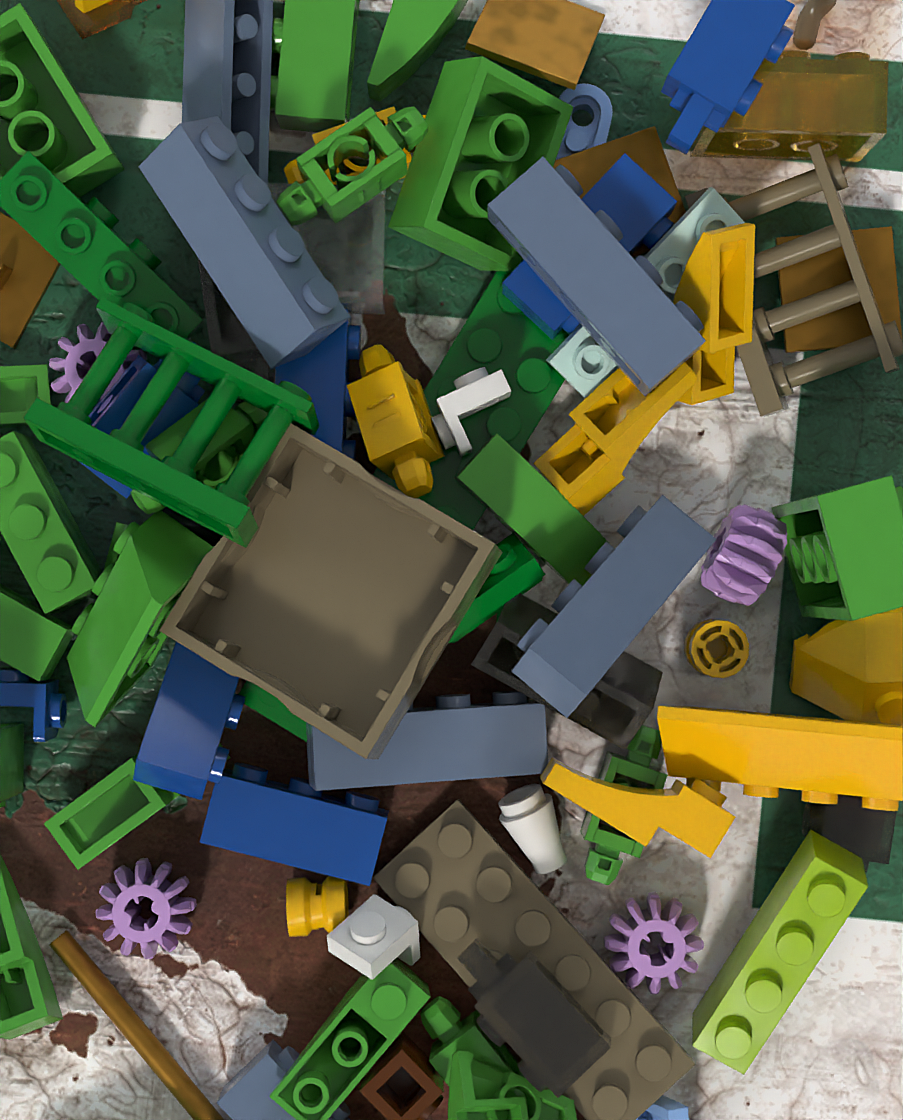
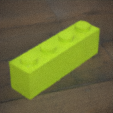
(778, 951)

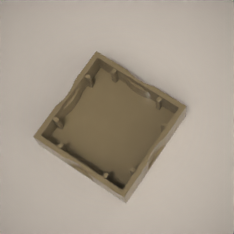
(335, 594)

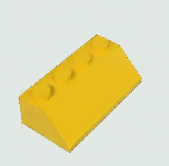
(785, 752)

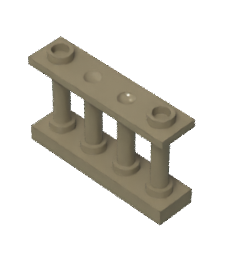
(774, 382)

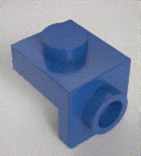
(44, 696)

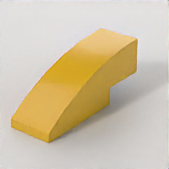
(720, 292)

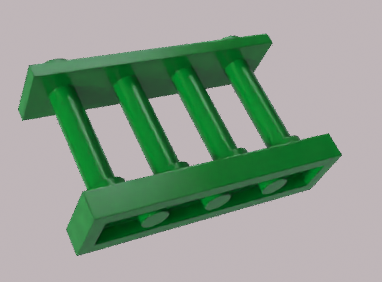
(173, 479)

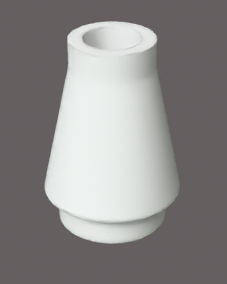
(534, 827)

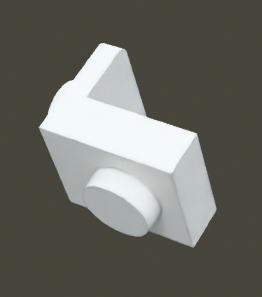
(473, 393)
(376, 937)

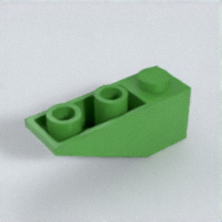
(350, 1042)

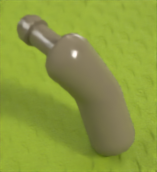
(809, 22)

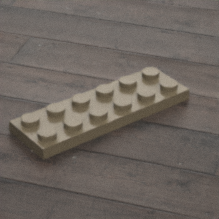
(469, 889)

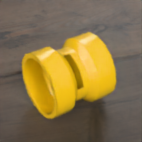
(707, 643)
(315, 905)

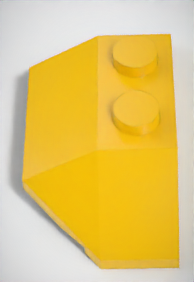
(853, 668)

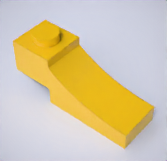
(606, 435)
(684, 811)

